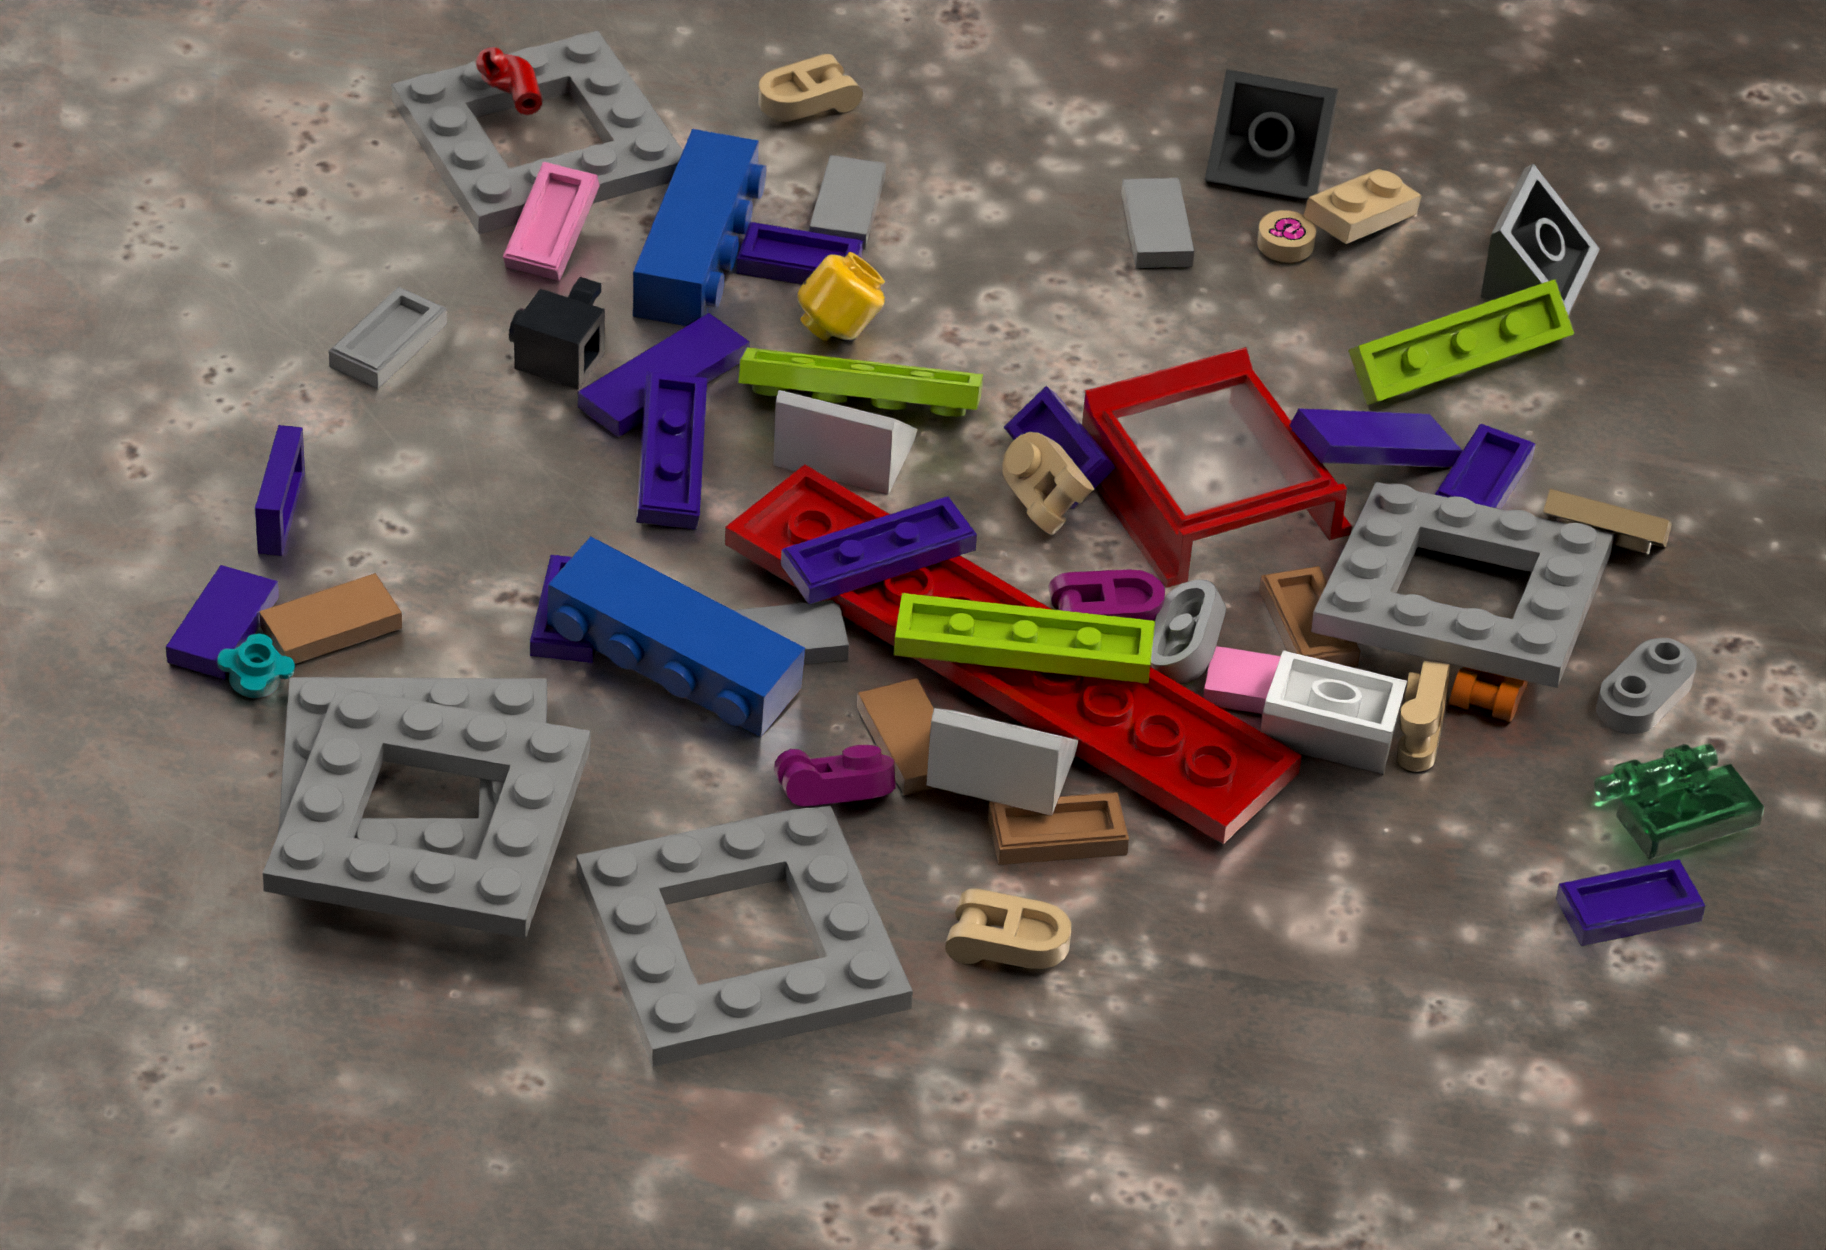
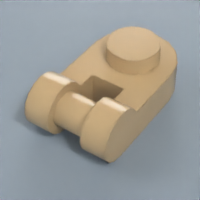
(807, 89)
(1044, 479)
(1423, 716)
(1031, 936)

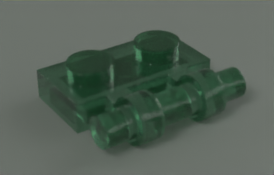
(1686, 811)

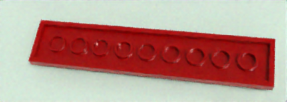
(1141, 734)

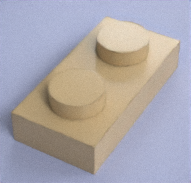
(1362, 205)
(1632, 528)

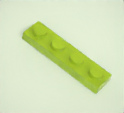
(1460, 342)
(837, 378)
(1024, 638)

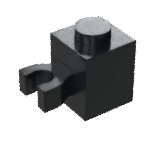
(560, 334)

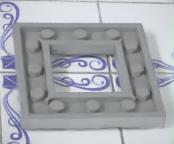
(444, 108)
(1533, 646)
(458, 837)
(497, 892)
(681, 1020)

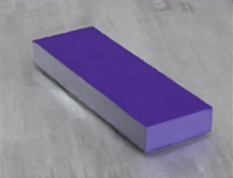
(697, 350)
(1375, 438)
(672, 450)
(878, 549)

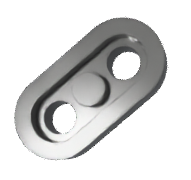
(1187, 630)
(1646, 685)

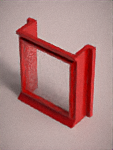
(1204, 456)

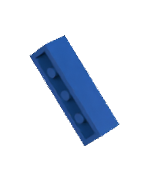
(698, 228)
(675, 636)

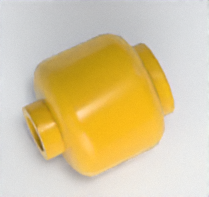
(841, 297)

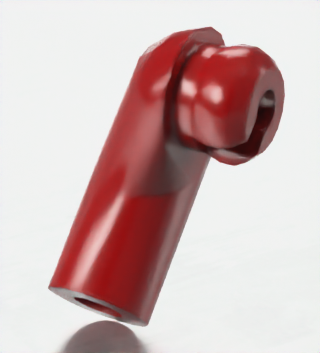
(511, 76)

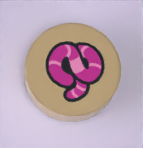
(1286, 236)

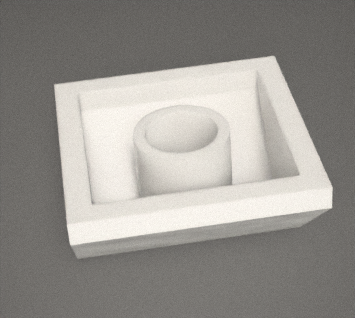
(840, 442)
(1333, 711)
(998, 760)

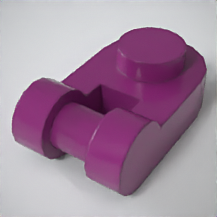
(1109, 593)
(852, 776)

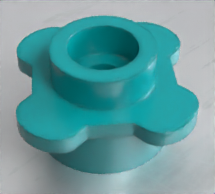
(255, 666)

